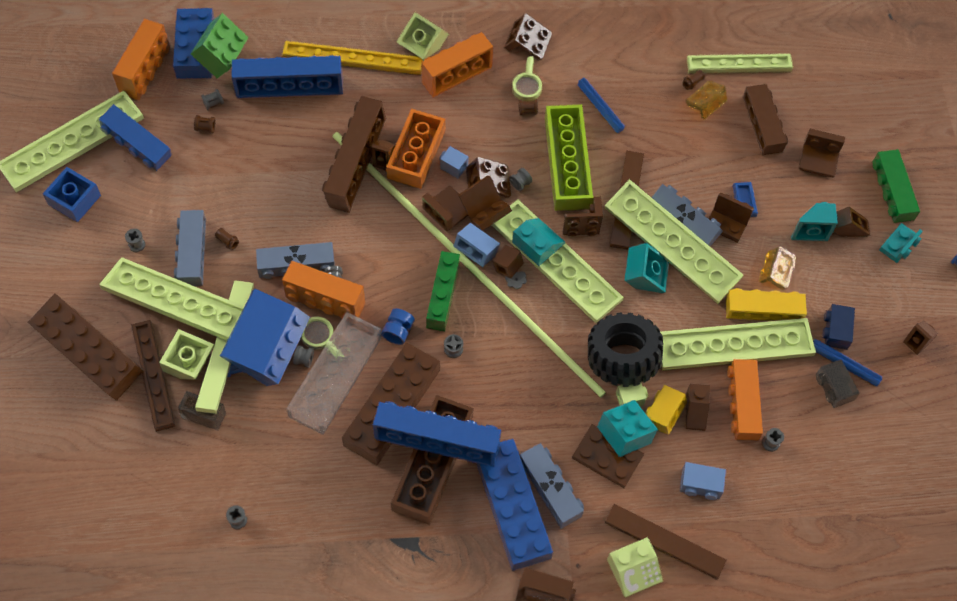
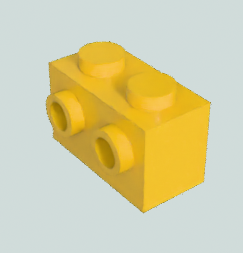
(666, 408)

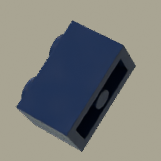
(839, 326)

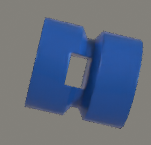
(398, 326)

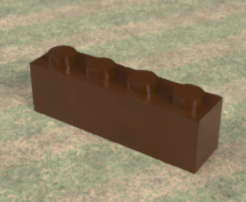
(765, 119)

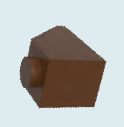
(381, 153)
(851, 224)
(920, 337)
(697, 406)

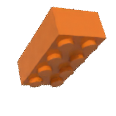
(141, 59)
(457, 64)
(416, 148)
(323, 290)

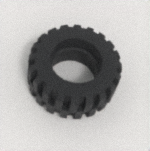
(625, 368)

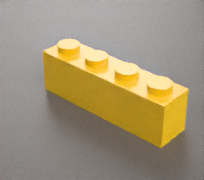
(765, 305)

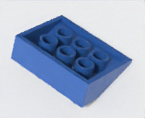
(265, 337)

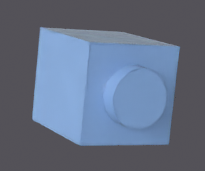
(453, 162)

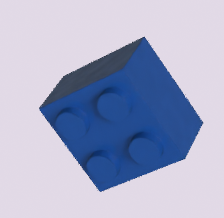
(71, 194)

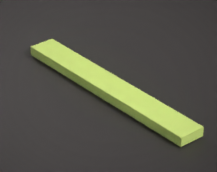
(218, 367)

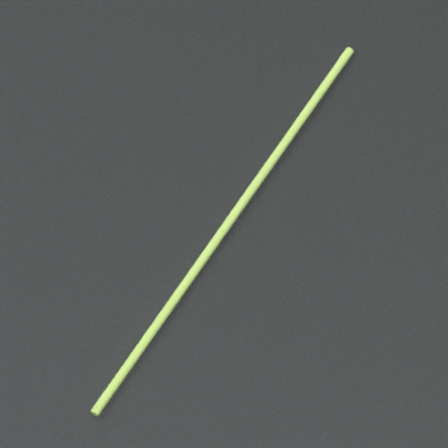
(483, 278)

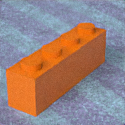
(745, 399)

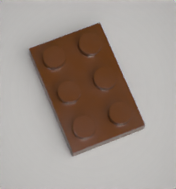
(600, 457)

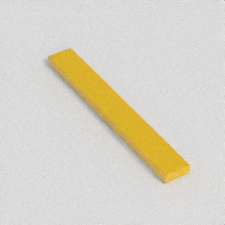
(356, 57)

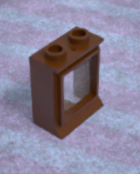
(544, 587)

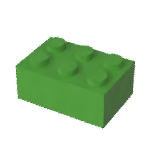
(219, 45)

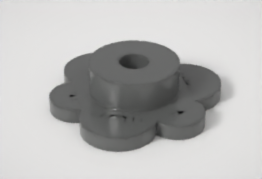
(517, 280)

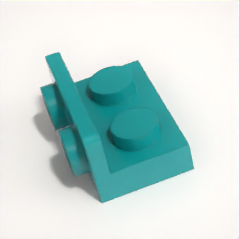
(900, 242)

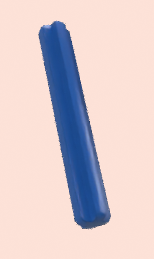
(601, 105)
(850, 364)

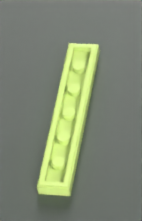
(740, 63)

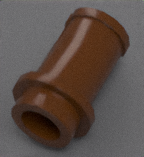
(690, 81)
(230, 241)

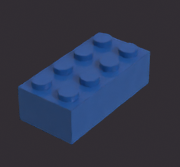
(189, 29)

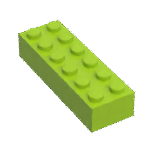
(568, 157)

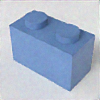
(476, 244)
(702, 481)

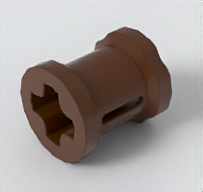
(528, 107)
(206, 124)

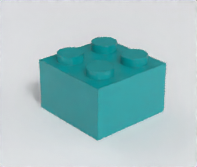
(627, 428)

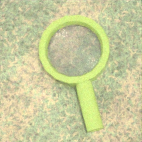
(527, 85)
(317, 333)

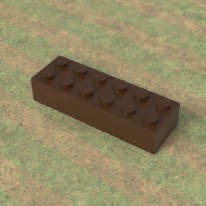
(354, 154)
(85, 347)
(403, 385)
(427, 471)

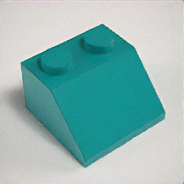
(816, 223)
(536, 240)
(646, 269)

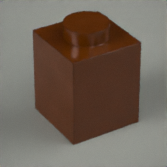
(508, 261)

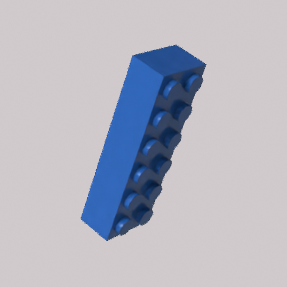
(287, 76)
(436, 433)
(515, 508)

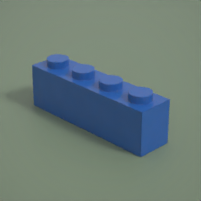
(134, 137)

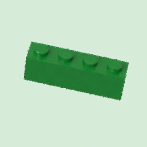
(896, 186)
(443, 291)

